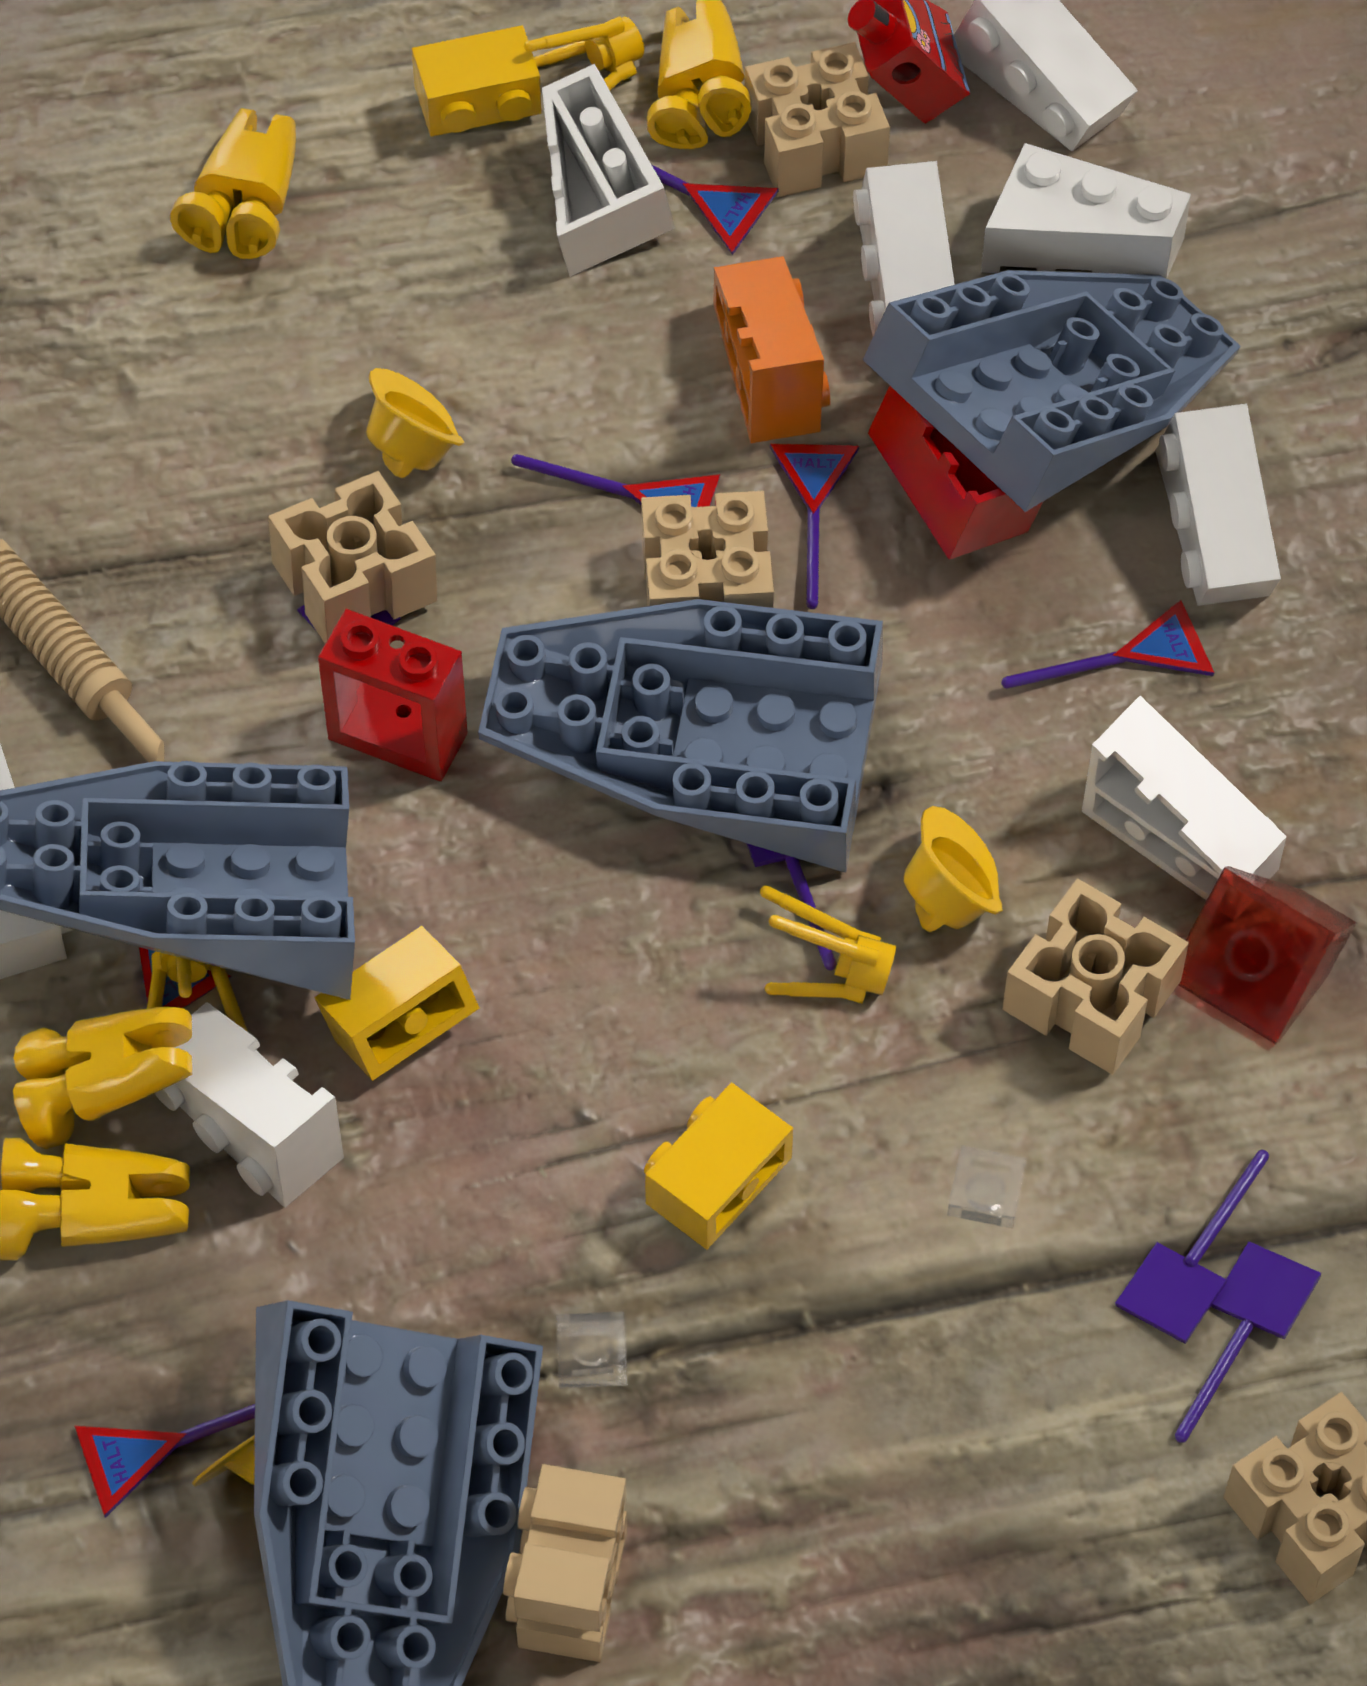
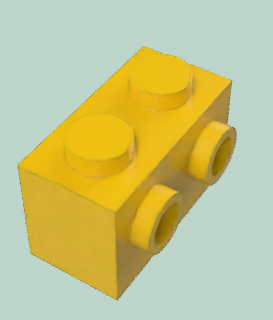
(476, 81)
(401, 999)
(717, 1164)

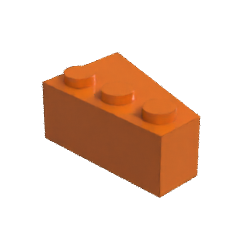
(770, 349)

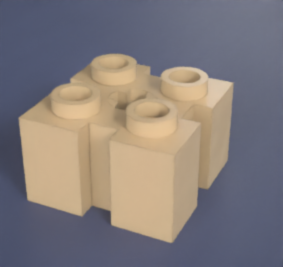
(816, 119)
(707, 549)
(353, 555)
(1094, 976)
(1280, 1491)
(567, 1562)

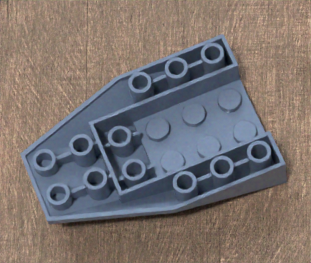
(1048, 369)
(700, 715)
(192, 864)
(385, 1492)

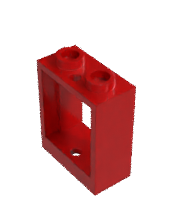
(390, 700)

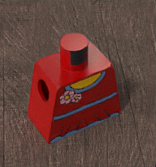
(911, 53)

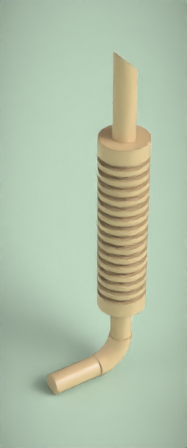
(70, 653)

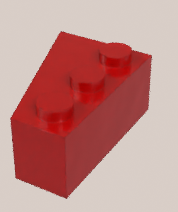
(945, 487)

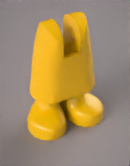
(698, 79)
(240, 166)
(97, 1068)
(97, 1196)

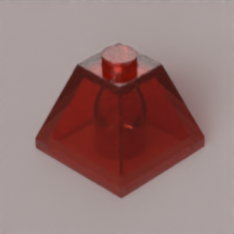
(1262, 950)

